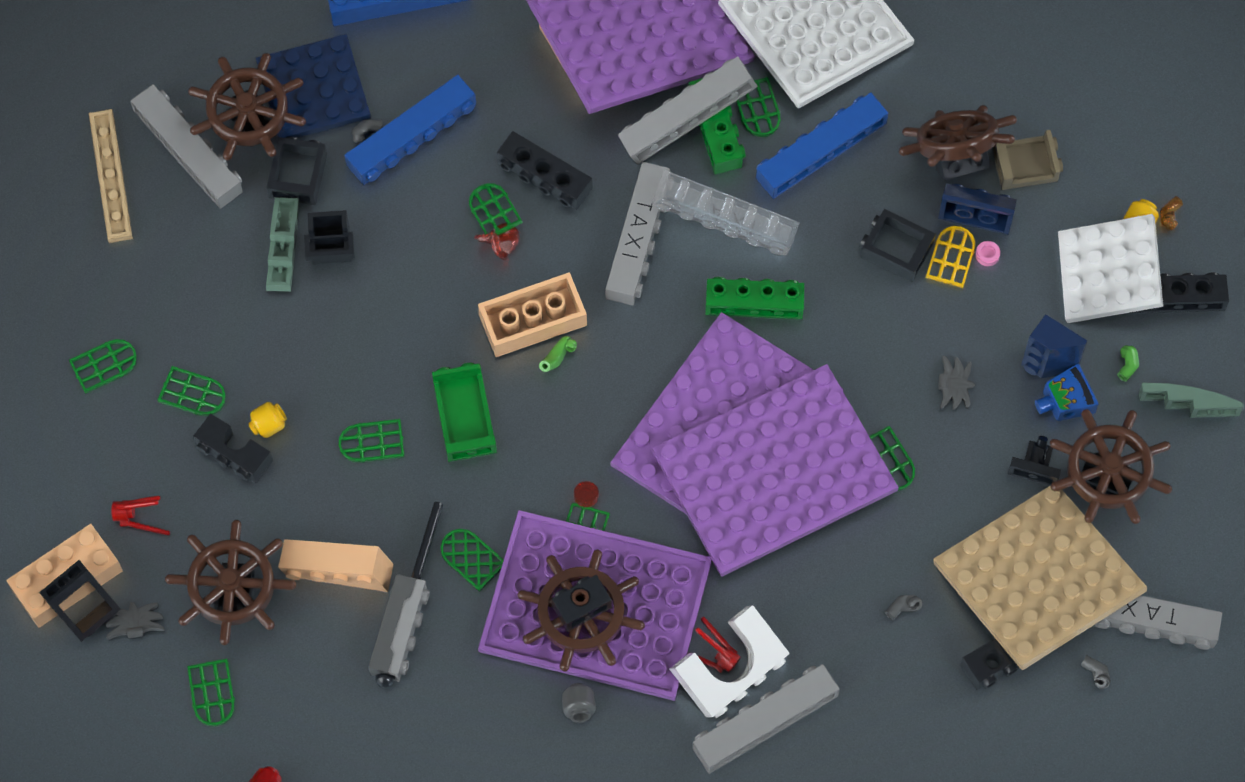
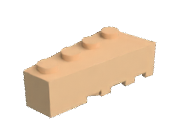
(337, 564)

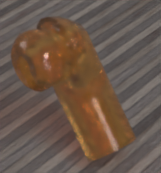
(1167, 213)

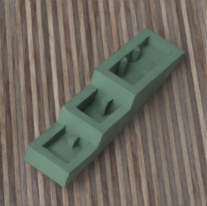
(282, 244)
(1199, 401)

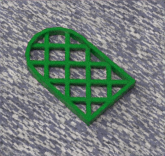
(479, 586)

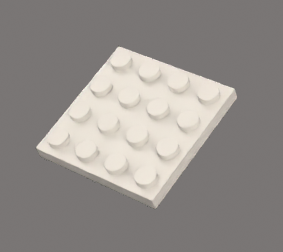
(1110, 268)

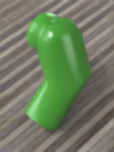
(1131, 362)

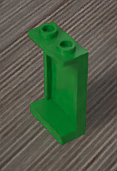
(464, 412)

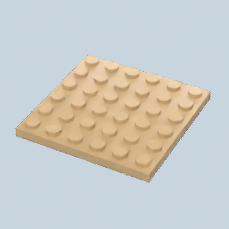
(1039, 576)

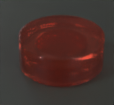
(586, 494)

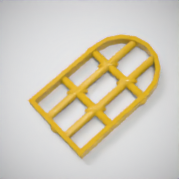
(948, 244)

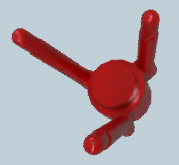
(125, 509)
(726, 656)

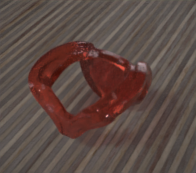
(503, 243)

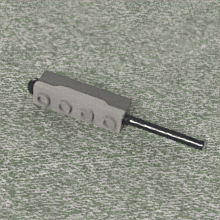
(403, 615)

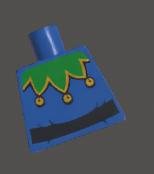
(1067, 395)

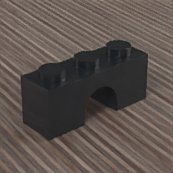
(248, 461)

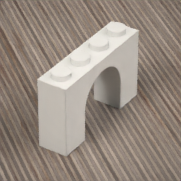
(763, 652)

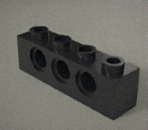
(559, 171)
(1191, 300)
(979, 672)

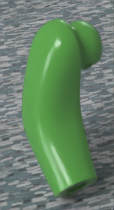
(557, 353)

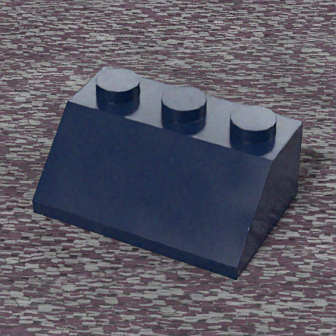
(977, 208)
(1052, 349)

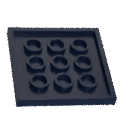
(330, 90)

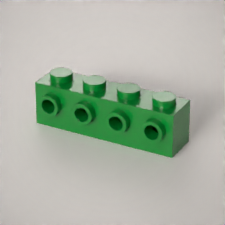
(721, 140)
(755, 298)

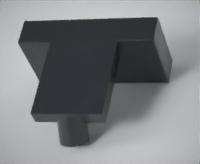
(1036, 463)

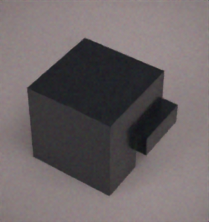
(329, 238)

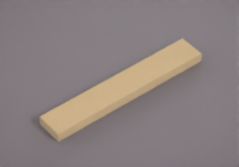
(110, 176)

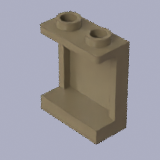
(1028, 161)

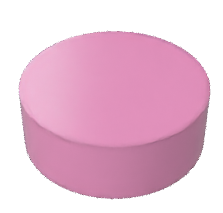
(987, 253)

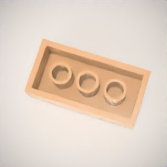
(532, 314)
(82, 546)

